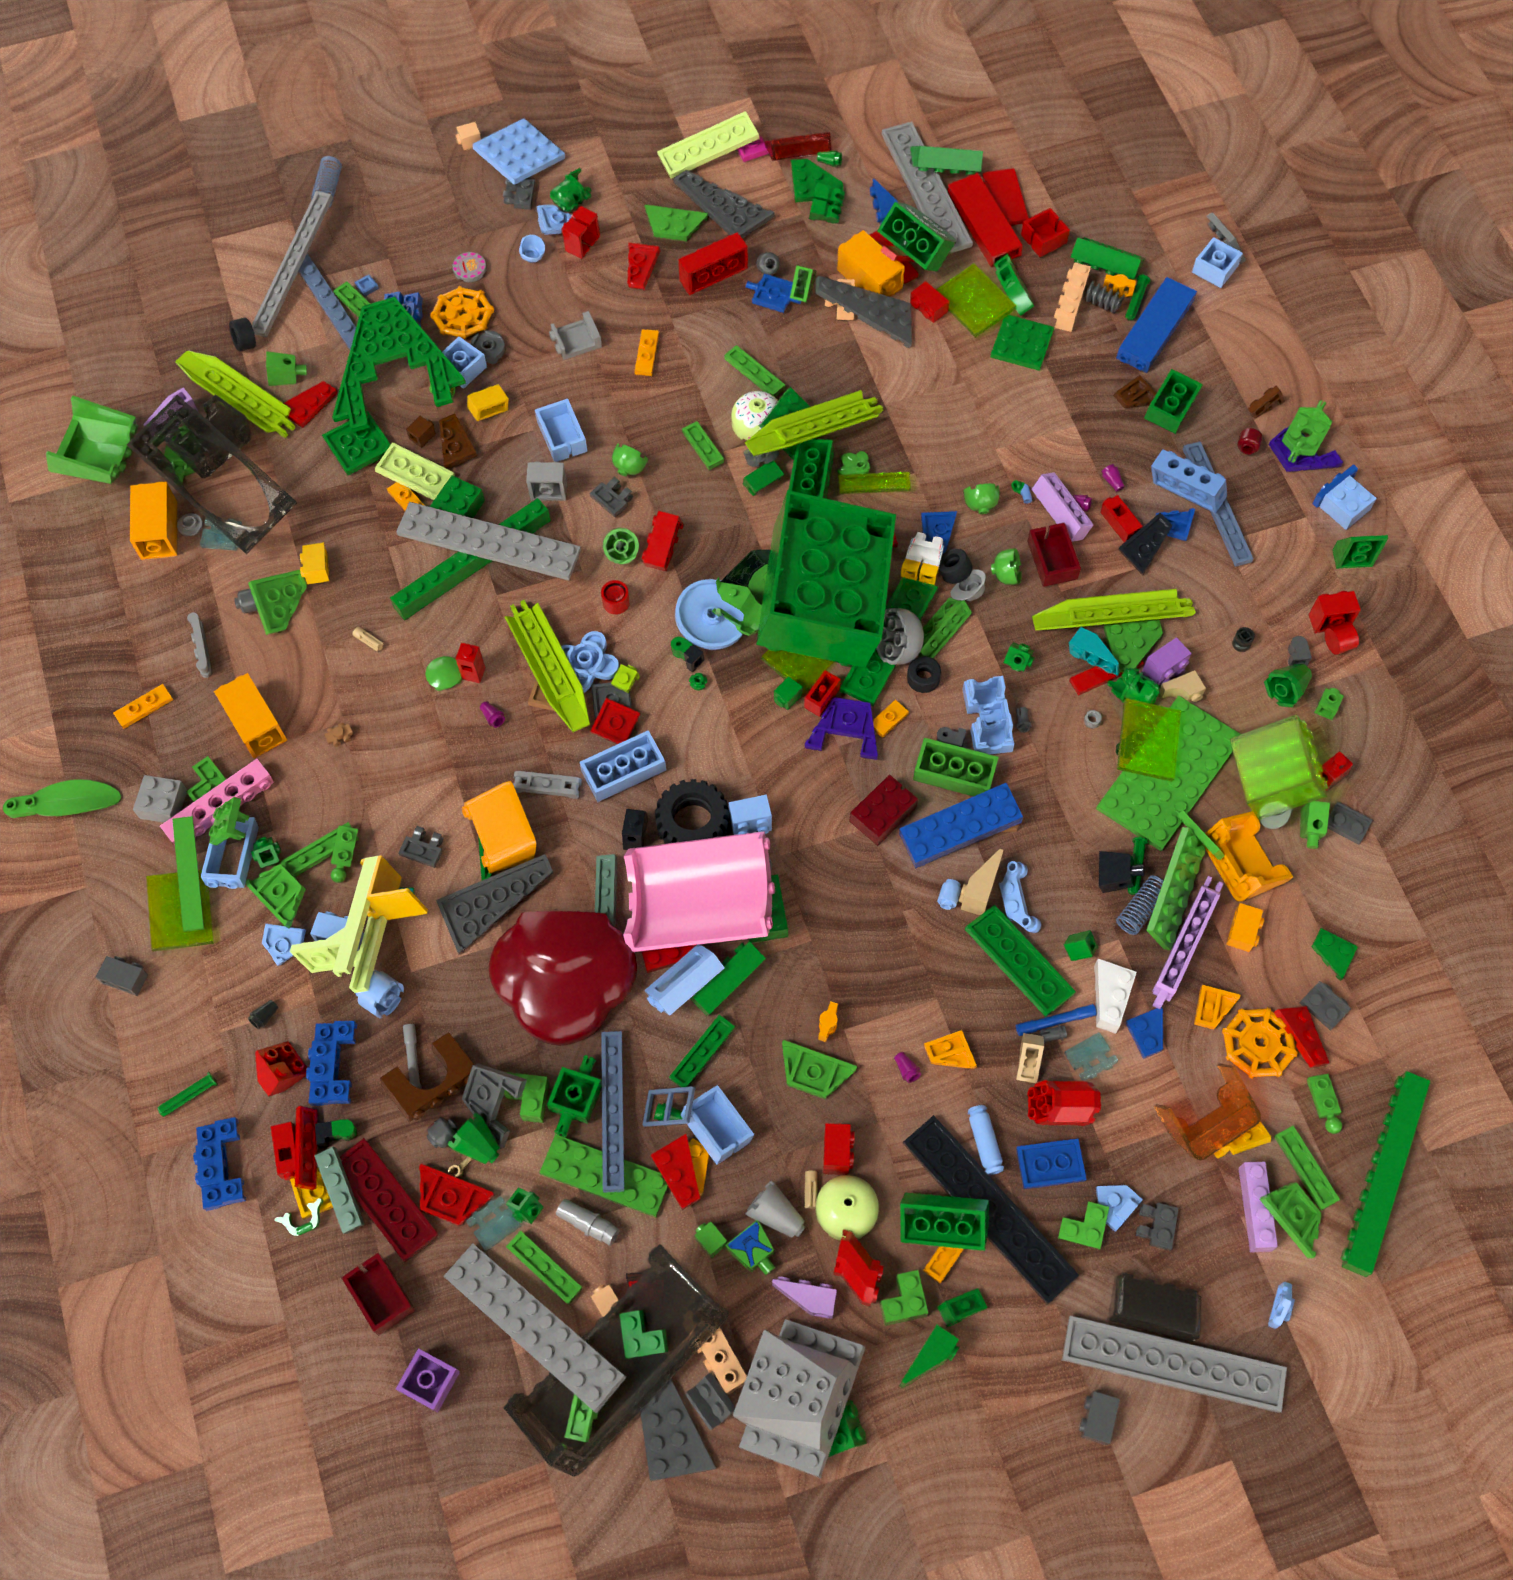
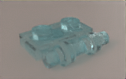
(215, 539)
(1087, 1051)
(497, 1228)

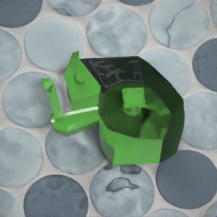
(745, 590)

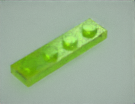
(874, 482)

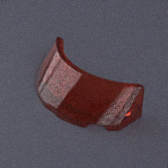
(798, 146)

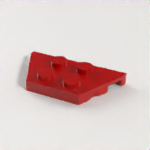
(450, 1196)

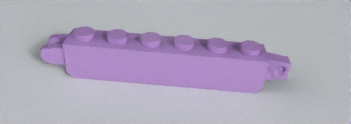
(1186, 943)

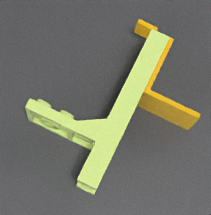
(380, 900)

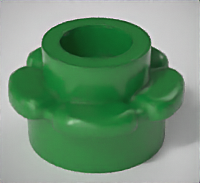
(698, 685)

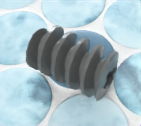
(1105, 298)

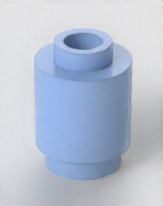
(949, 894)

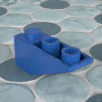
(882, 200)

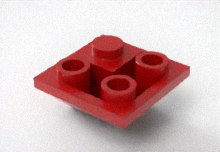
(279, 1068)

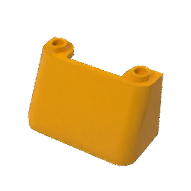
(501, 827)
(1245, 864)

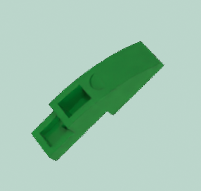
(1013, 285)

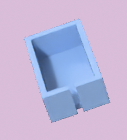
(561, 430)
(718, 1125)

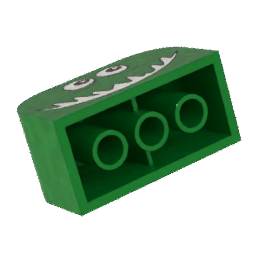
(917, 236)

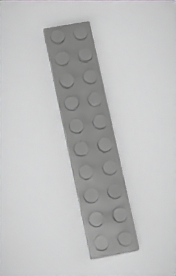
(925, 186)
(489, 541)
(535, 1328)
(1174, 1364)

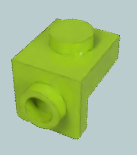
(625, 678)

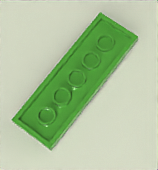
(1176, 889)
(583, 1169)

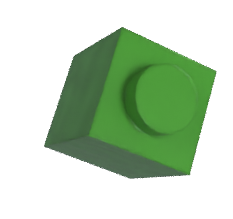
(710, 1239)

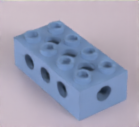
(1189, 480)

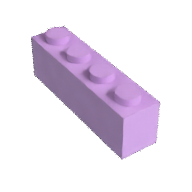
(1062, 506)
(1258, 1218)

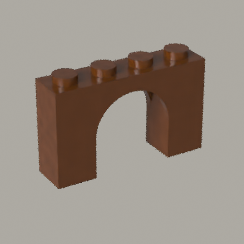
(415, 1101)

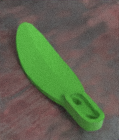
(64, 799)

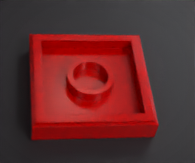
(615, 722)

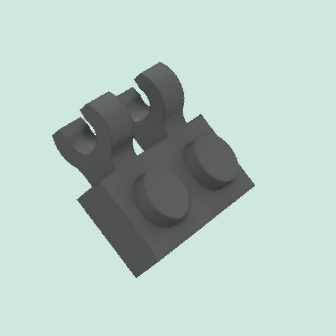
(523, 196)
(606, 497)
(421, 852)
(1163, 1225)

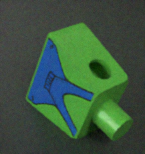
(752, 1249)

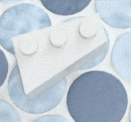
(1112, 993)

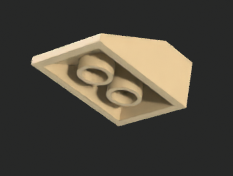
(977, 892)

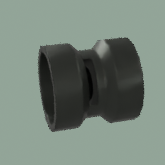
(1243, 639)

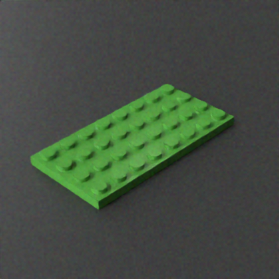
(1152, 805)

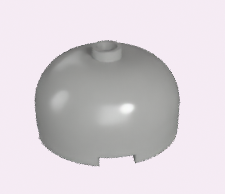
(906, 632)

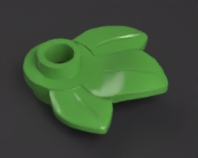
(854, 463)

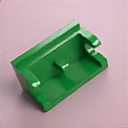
(762, 477)

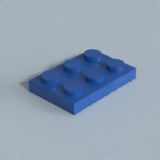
(1051, 1164)

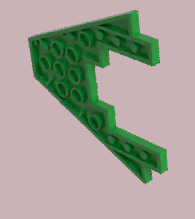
(383, 335)

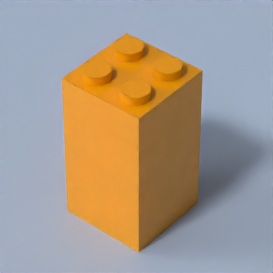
(872, 270)
(153, 520)
(250, 715)

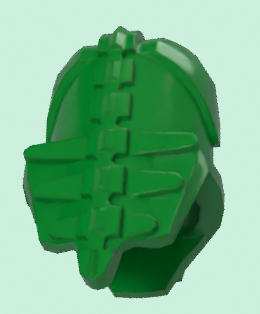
(570, 192)
(1135, 687)

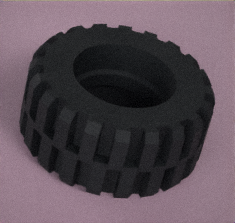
(687, 795)

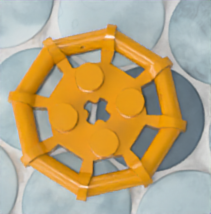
(458, 305)
(1255, 1053)

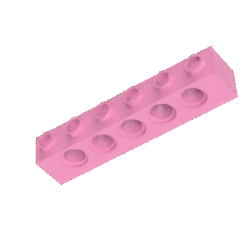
(222, 794)

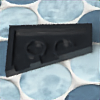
(1146, 542)

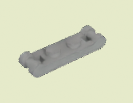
(201, 651)
(547, 784)

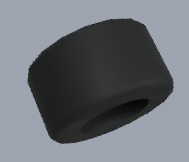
(242, 334)
(955, 566)
(924, 664)

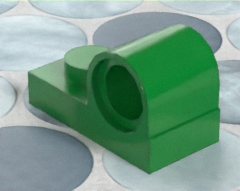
(961, 1307)

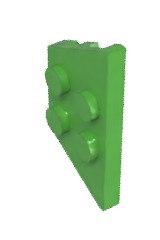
(674, 223)
(278, 892)
(814, 1071)
(1295, 1214)

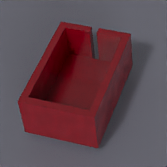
(1055, 555)
(883, 810)
(378, 1294)

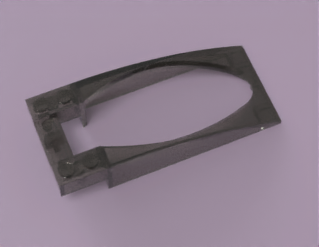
(178, 413)

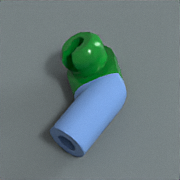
(1022, 489)

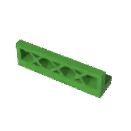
(945, 628)

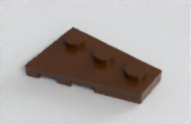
(455, 442)

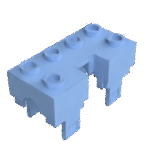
(994, 725)

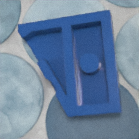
(1180, 523)
(1147, 1032)

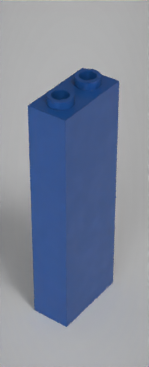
(1156, 325)

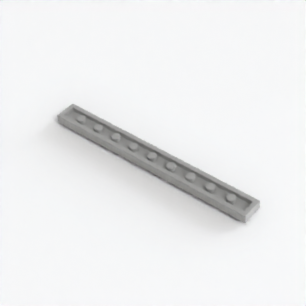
(291, 263)

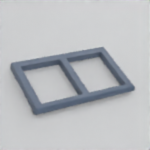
(670, 1092)

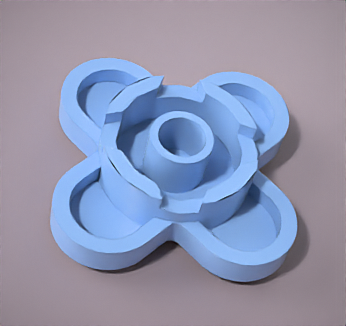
(590, 660)

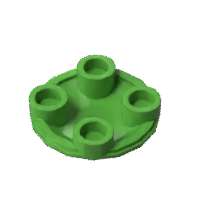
(443, 673)

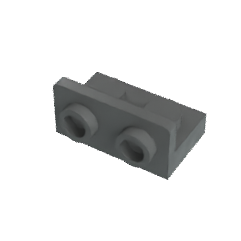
(1325, 1005)
(710, 1401)

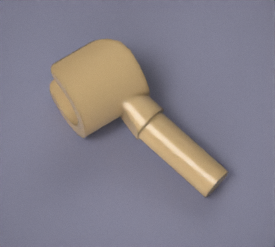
(460, 1167)

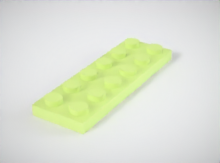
(708, 144)

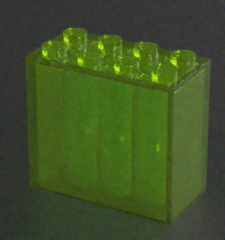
(1279, 767)

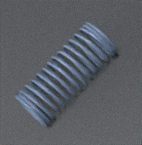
(320, 172)
(1130, 920)

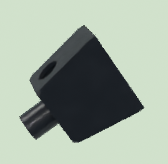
(634, 826)
(1117, 871)

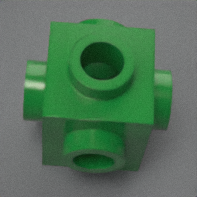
(1019, 657)
(264, 857)
(524, 1206)

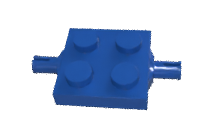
(772, 293)

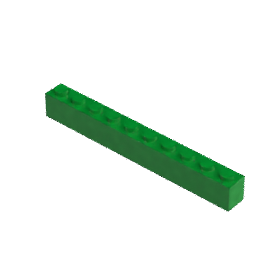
(461, 565)
(1385, 1174)

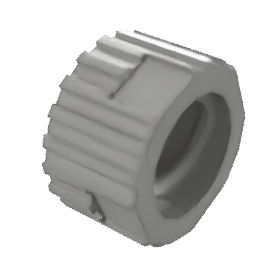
(1089, 724)

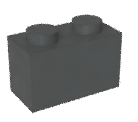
(121, 975)
(1099, 1417)

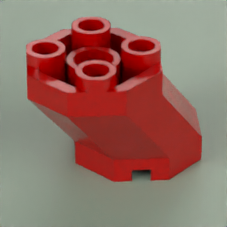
(1063, 1103)
(858, 1269)

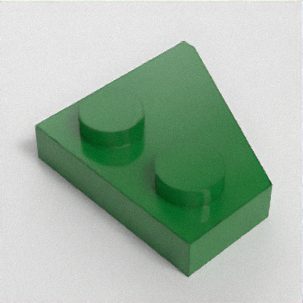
(1334, 951)

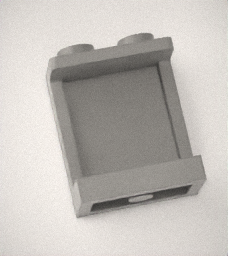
(576, 337)

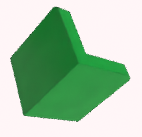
(1081, 945)

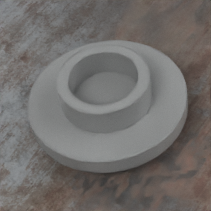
(189, 524)

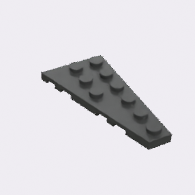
(671, 1437)

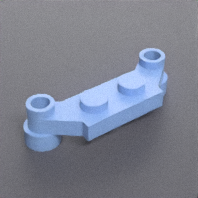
(1014, 898)

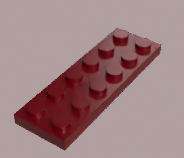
(386, 1201)

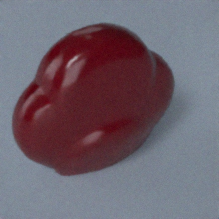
(562, 973)

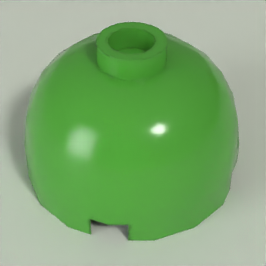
(628, 460)
(982, 498)
(620, 545)
(1007, 567)

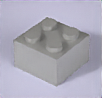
(547, 481)
(159, 798)

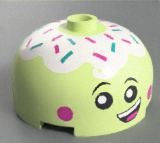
(750, 411)

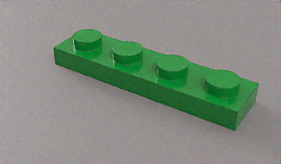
(702, 1052)

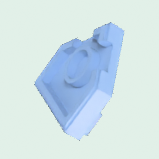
(551, 219)
(279, 941)
(1120, 1201)
(1282, 1305)

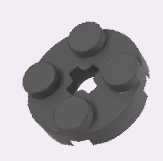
(489, 338)
(755, 460)

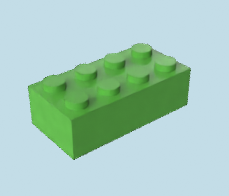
(954, 768)

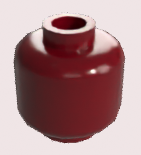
(1249, 441)

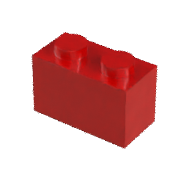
(929, 302)
(822, 693)

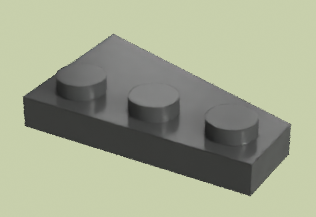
(1223, 233)

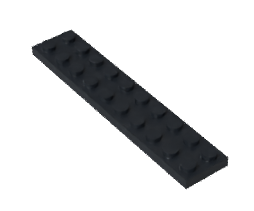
(1007, 1227)

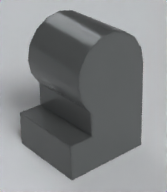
(1299, 651)
(951, 737)

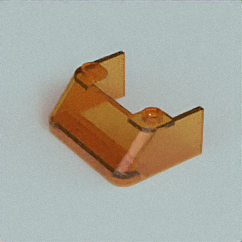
(1220, 1127)

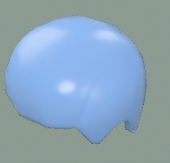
(532, 248)

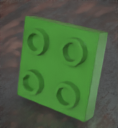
(225, 822)

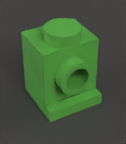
(1329, 703)

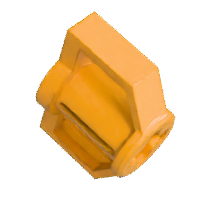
(1119, 283)
(828, 1021)

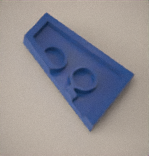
(938, 525)

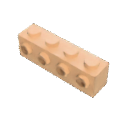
(1072, 298)
(722, 1362)

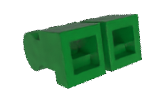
(822, 197)

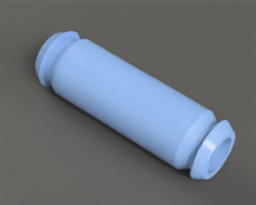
(985, 1140)

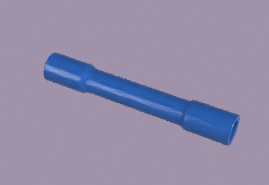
(1035, 1025)

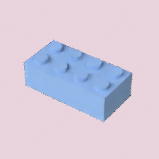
(623, 766)

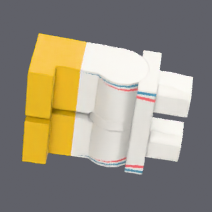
(923, 552)

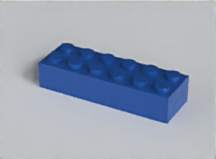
(960, 825)

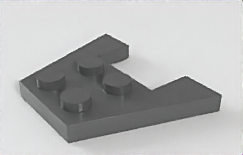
(485, 1093)

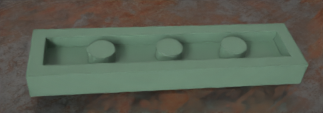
(606, 886)
(339, 1190)

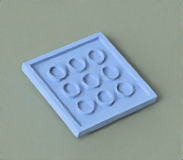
(518, 151)

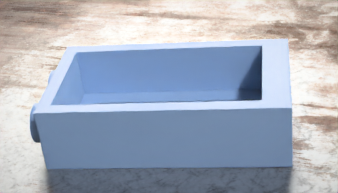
(214, 855)
(683, 979)

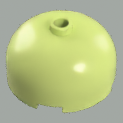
(836, 1216)

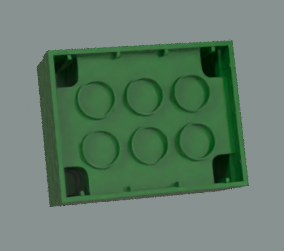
(827, 580)

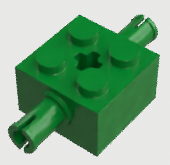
(569, 1083)

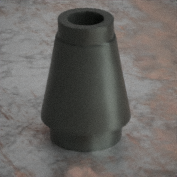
(262, 1014)

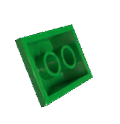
(1358, 551)
(936, 1350)

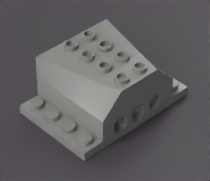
(797, 1395)

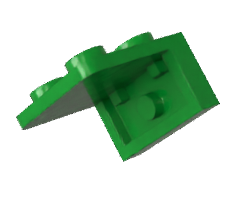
(849, 1432)

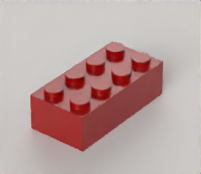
(713, 263)

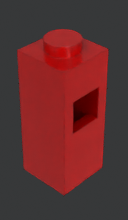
(1120, 517)
(470, 657)
(284, 1149)

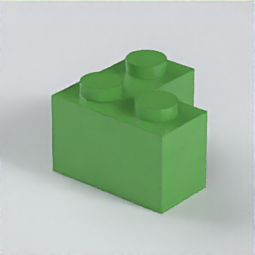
(533, 1097)
(909, 1305)

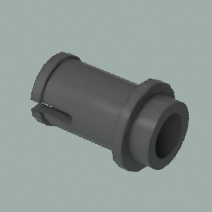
(1023, 720)
(1054, 1033)

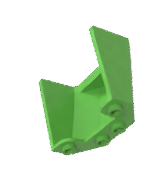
(94, 443)

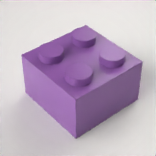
(1167, 662)
(428, 1380)

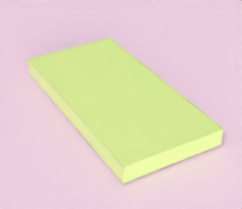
(413, 471)

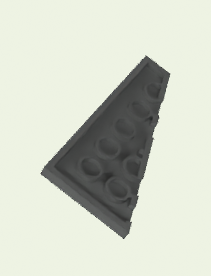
(725, 207)
(872, 308)
(481, 905)

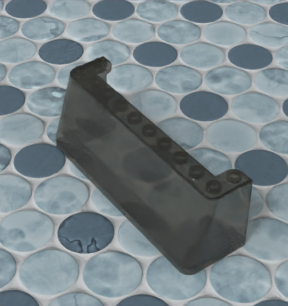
(669, 1301)

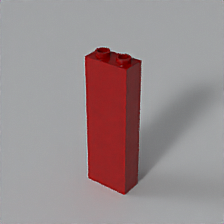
(984, 219)

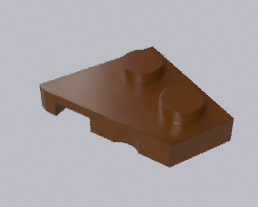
(1135, 394)
(1264, 404)

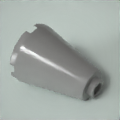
(776, 1211)

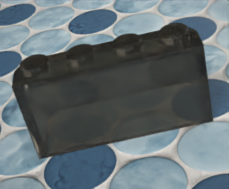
(1156, 1307)

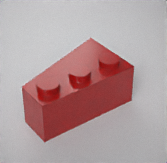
(662, 540)

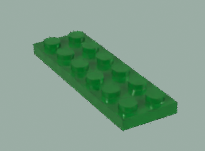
(1020, 960)

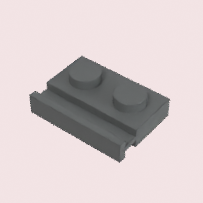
(1348, 823)

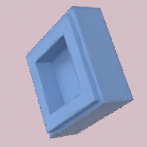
(366, 285)

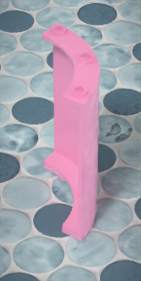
(699, 892)

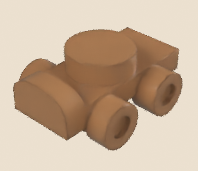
(336, 734)

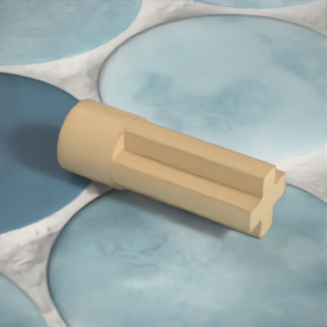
(368, 639)
(810, 1189)

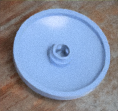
(699, 623)

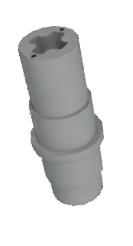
(588, 1222)

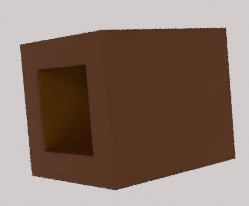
(421, 431)

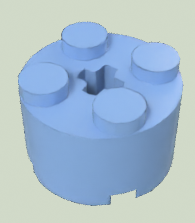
(382, 994)

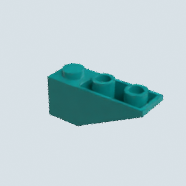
(1092, 649)

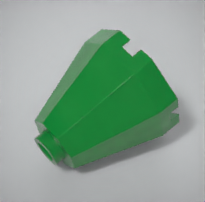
(1288, 684)
(475, 1141)

